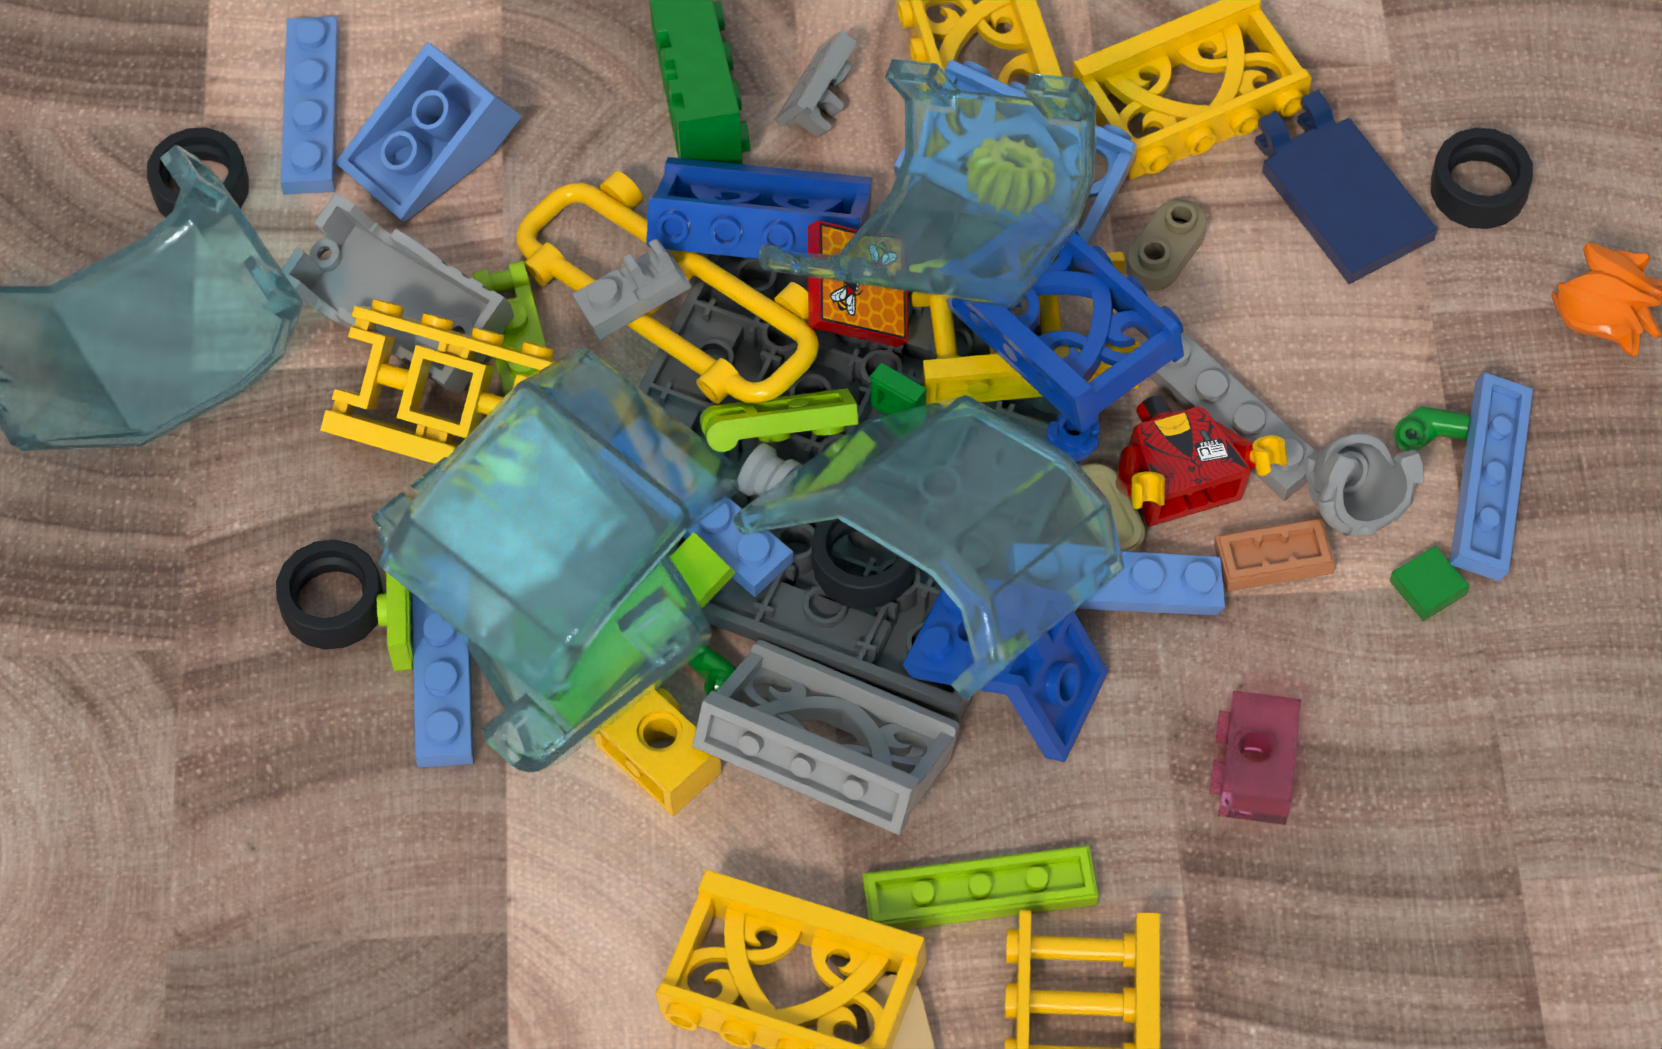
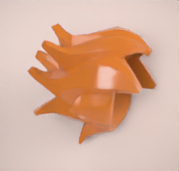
(1611, 298)

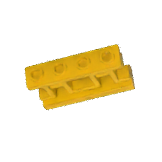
(434, 433)

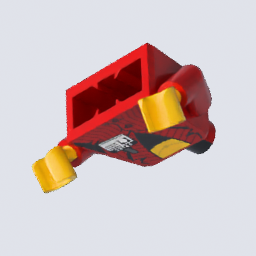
(1188, 462)

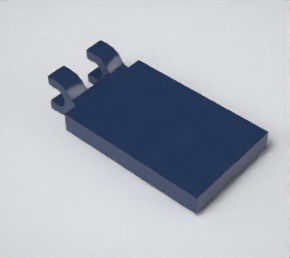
(1342, 190)

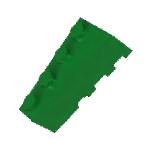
(698, 80)

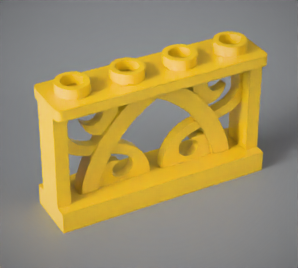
(1026, 35)
(1191, 127)
(828, 932)

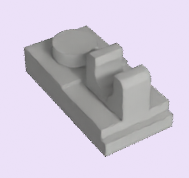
(811, 92)
(631, 290)

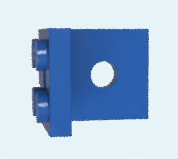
(1047, 684)

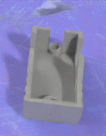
(395, 269)

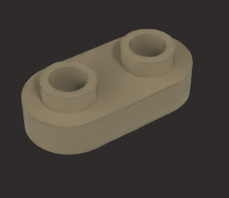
(1170, 241)

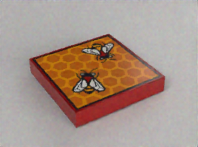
(851, 309)

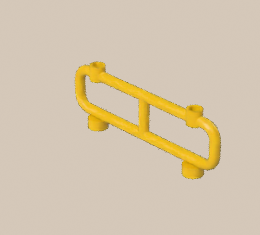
(718, 378)

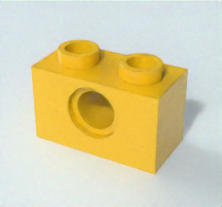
(667, 774)

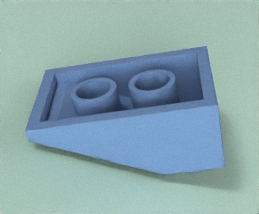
(427, 134)

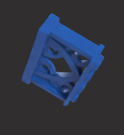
(742, 206)
(1065, 380)

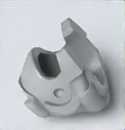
(1360, 483)

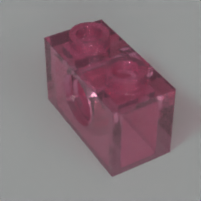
(1256, 788)

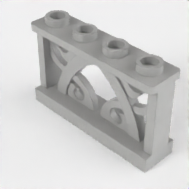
(771, 742)

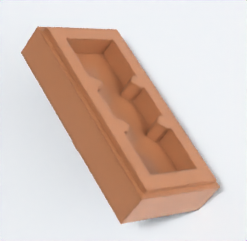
(1274, 554)

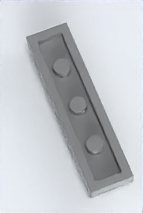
(1204, 383)

